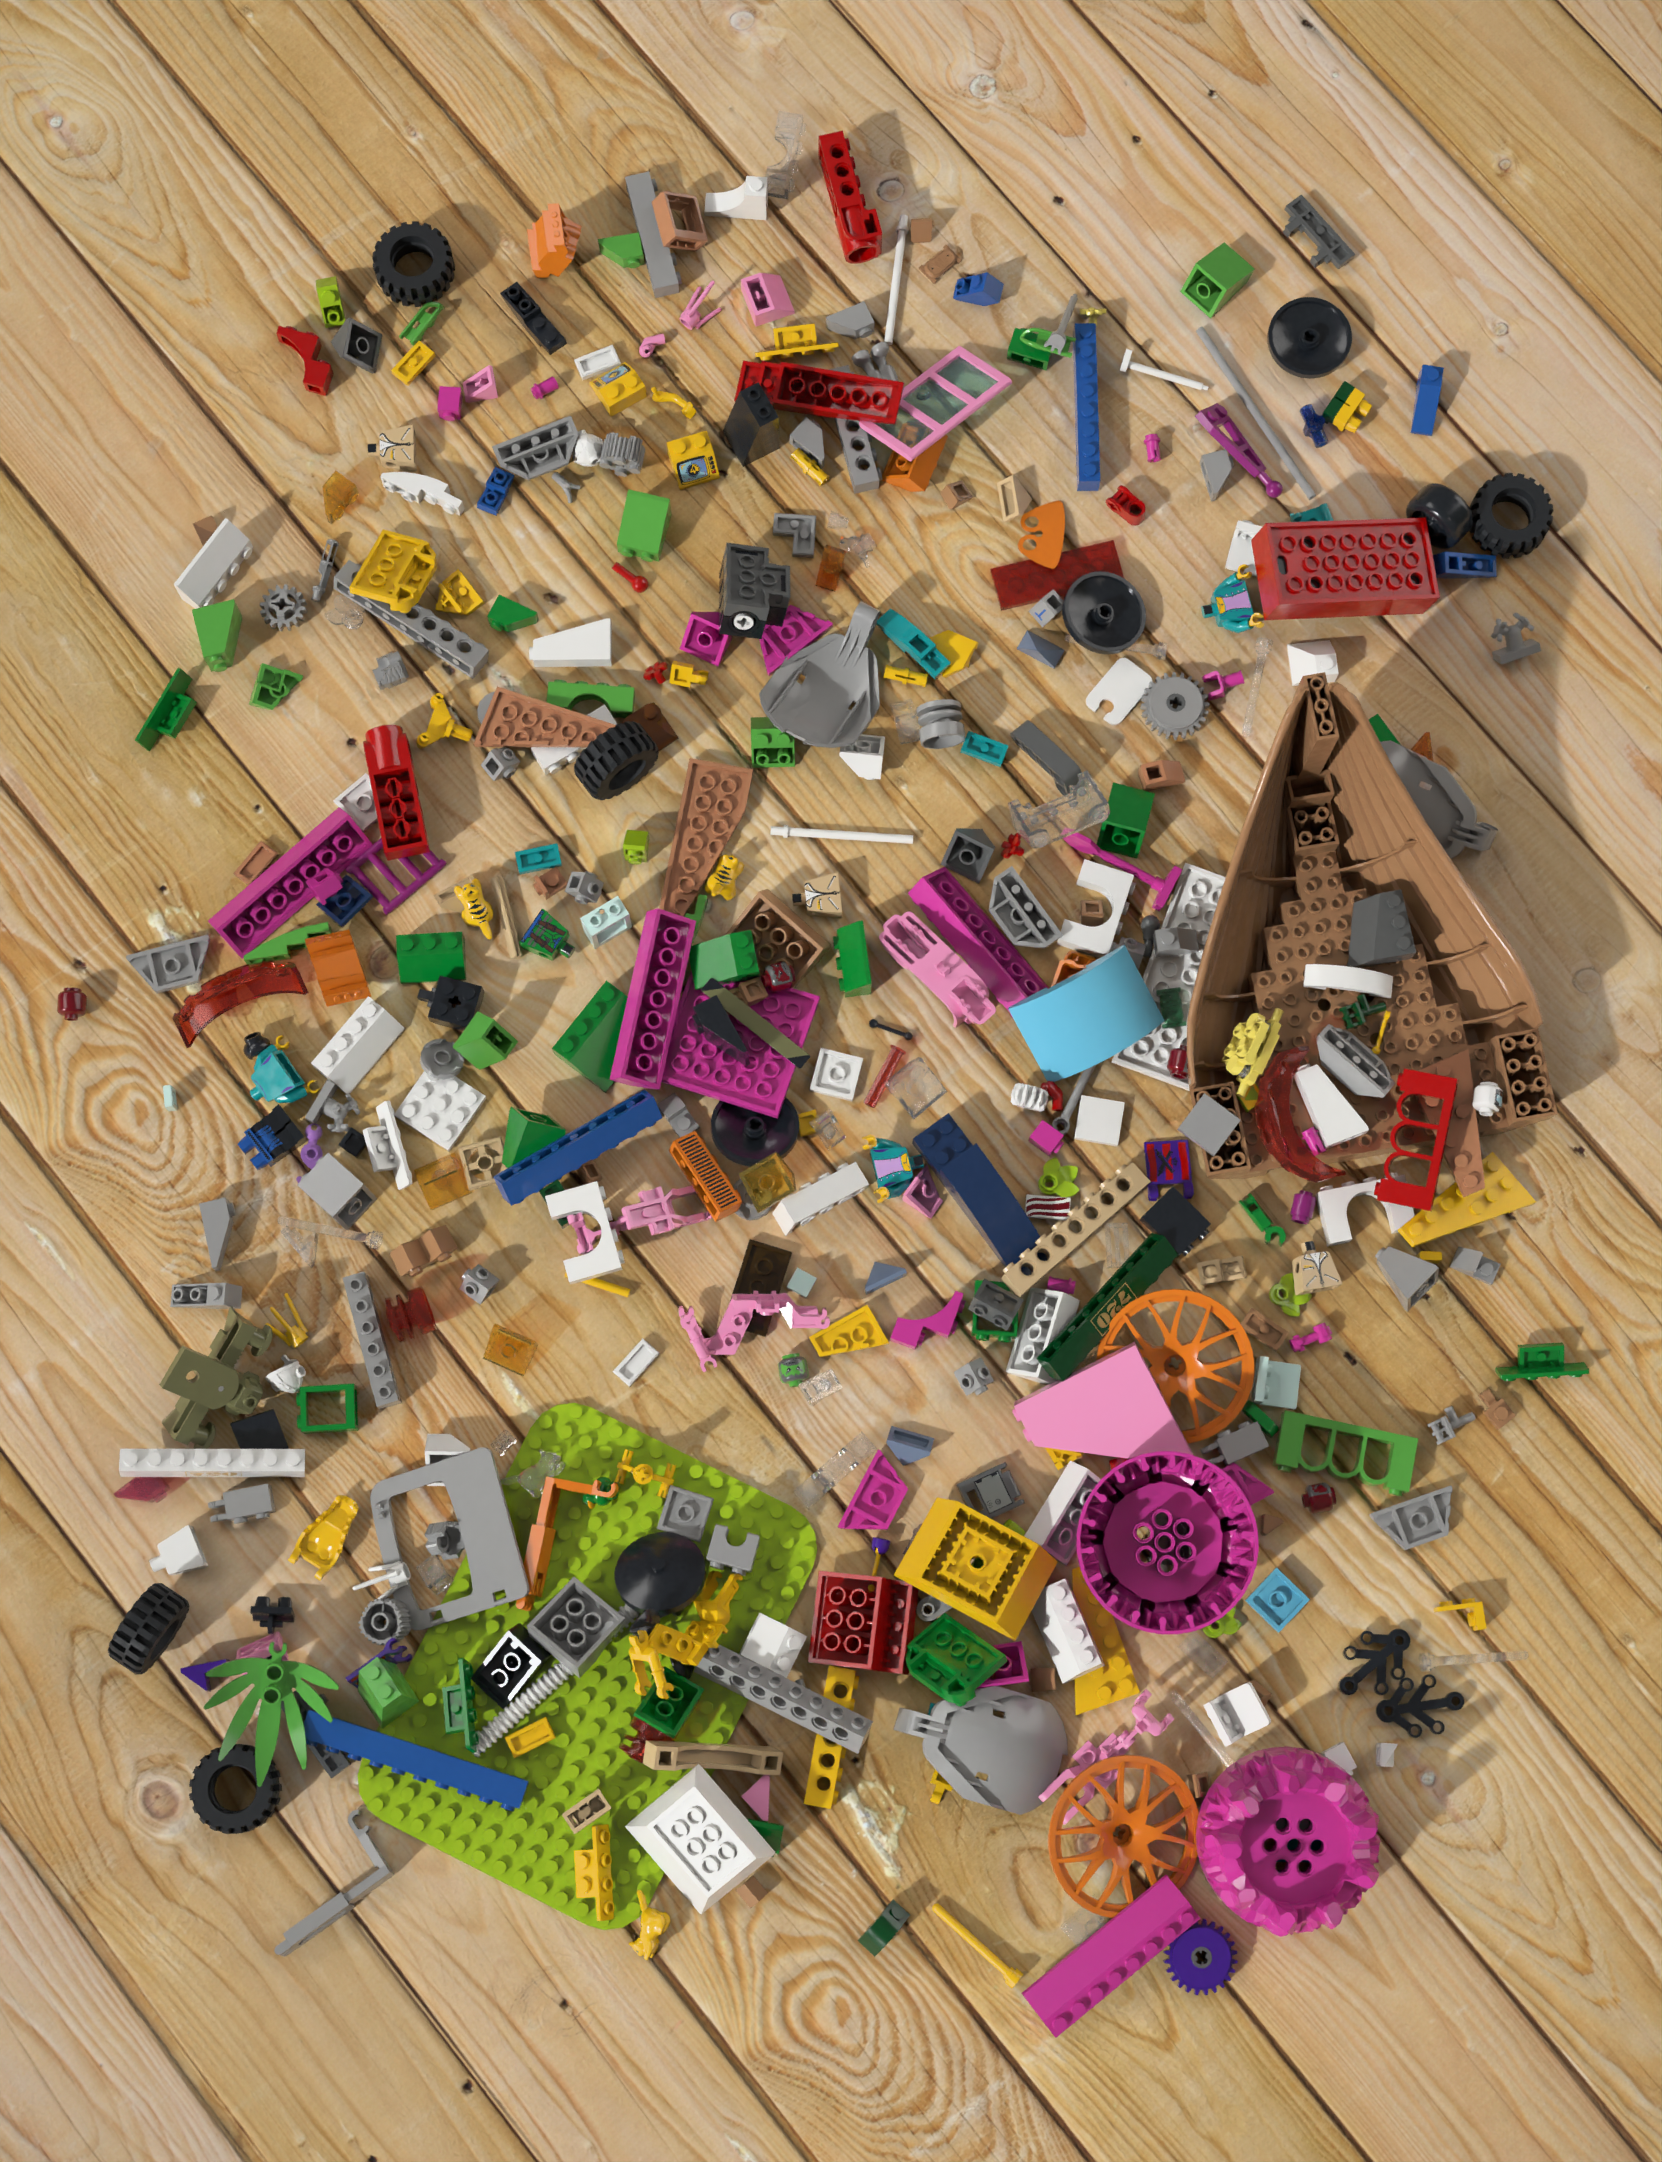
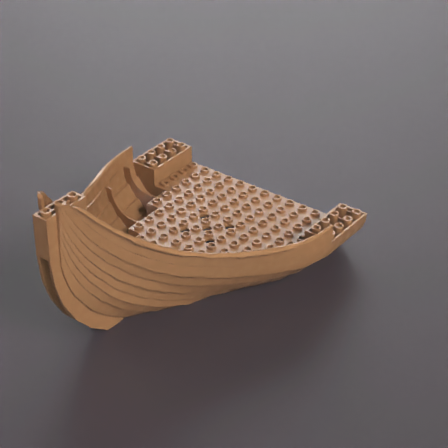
(1318, 837)

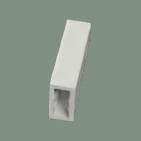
(575, 647)
(1328, 1107)

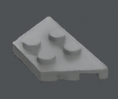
(172, 964)
(1417, 1519)

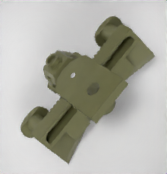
(215, 1381)

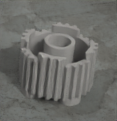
(622, 454)
(396, 1621)

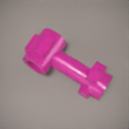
(1321, 1333)

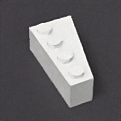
(820, 1196)

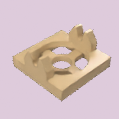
(465, 1153)

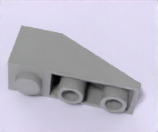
(206, 1296)

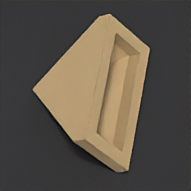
(1013, 498)
(447, 898)

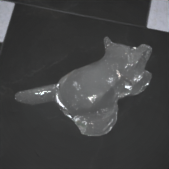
(534, 1477)

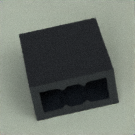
(1176, 1221)

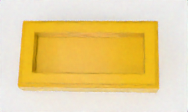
(530, 1737)

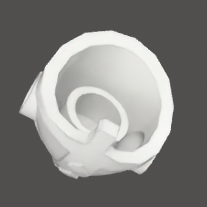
(587, 449)
(288, 1377)

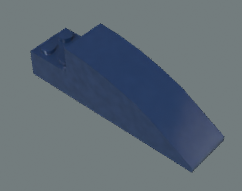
(978, 1190)

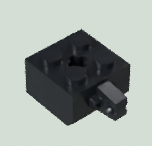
(449, 992)

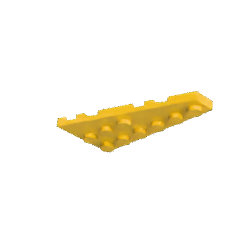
(1453, 1212)
(1114, 1679)

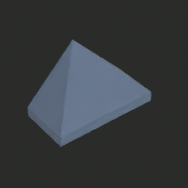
(1040, 649)
(883, 1275)
(909, 1445)

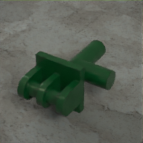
(1355, 1014)

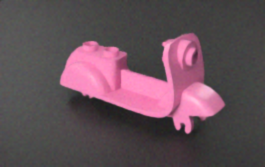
(938, 968)

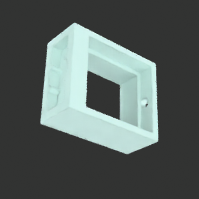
(606, 926)

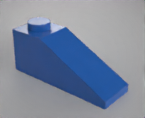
(1426, 399)
(1464, 565)

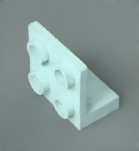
(1276, 1383)

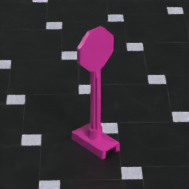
(1163, 886)

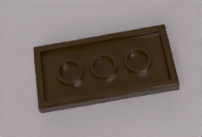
(764, 1272)

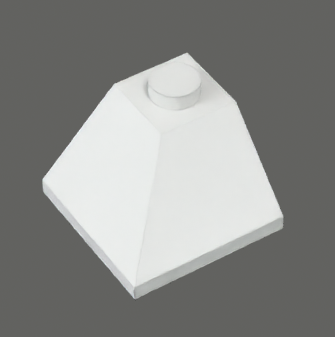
(1311, 659)
(865, 756)
(442, 1447)

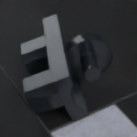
(272, 1616)

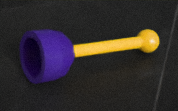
(880, 1547)

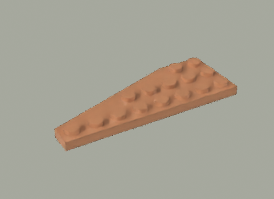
(707, 817)

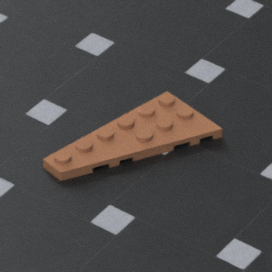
(529, 722)
(1462, 1143)

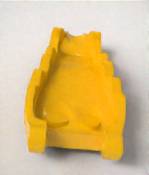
(324, 1538)

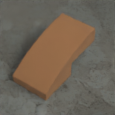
(750, 992)

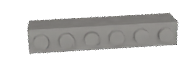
(658, 258)

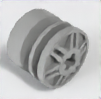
(940, 724)

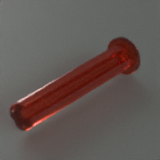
(883, 1076)

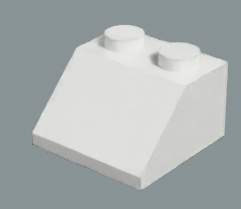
(772, 1645)

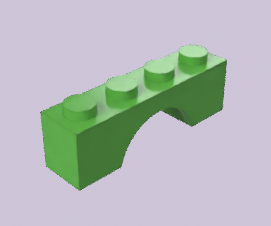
(618, 699)

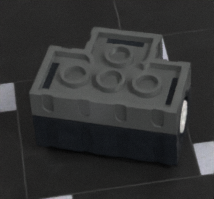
(751, 591)

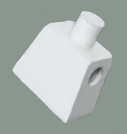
(180, 1553)

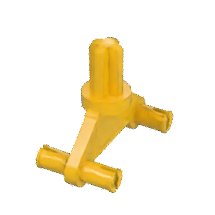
(441, 725)
(644, 1473)

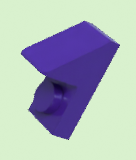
(198, 1673)

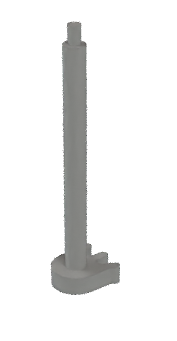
(1058, 338)

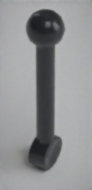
(873, 1024)

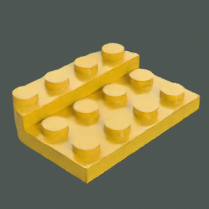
(396, 571)

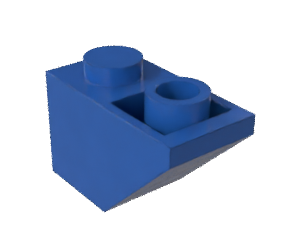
(979, 289)

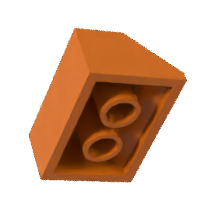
(913, 474)

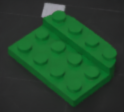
(952, 1660)

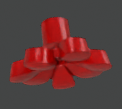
(1012, 846)

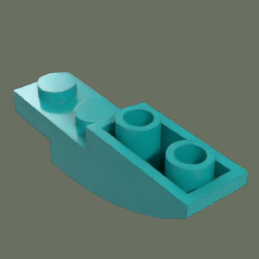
(913, 642)

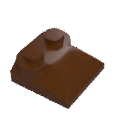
(654, 724)

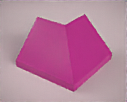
(703, 637)

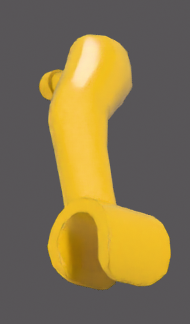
(660, 396)

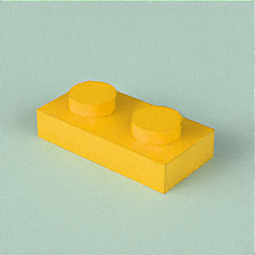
(413, 363)

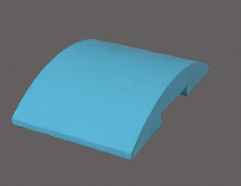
(1087, 1016)

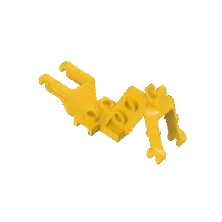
(686, 1646)

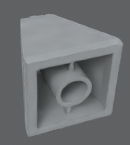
(1406, 1275)

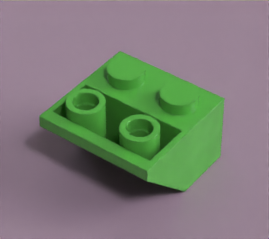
(770, 745)
(484, 1042)

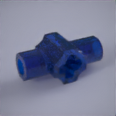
(1312, 421)

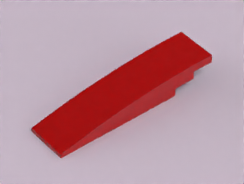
(824, 391)

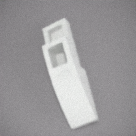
(416, 486)

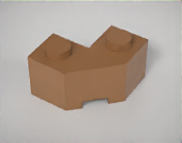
(418, 1254)

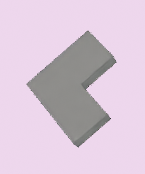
(801, 528)

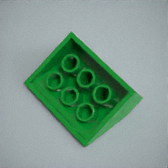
(593, 1037)

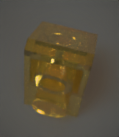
(338, 494)

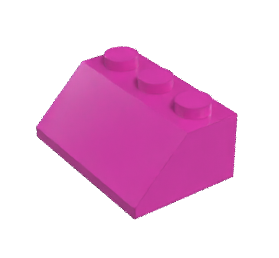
(1013, 1670)

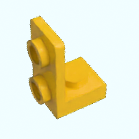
(1476, 1616)

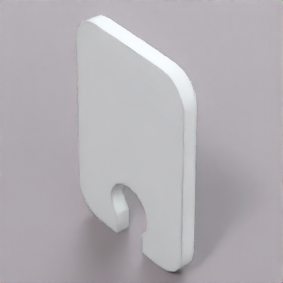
(1123, 687)

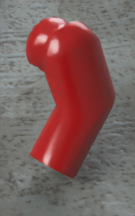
(1055, 1093)

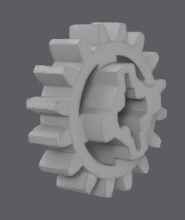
(277, 601)

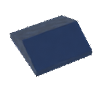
(346, 902)

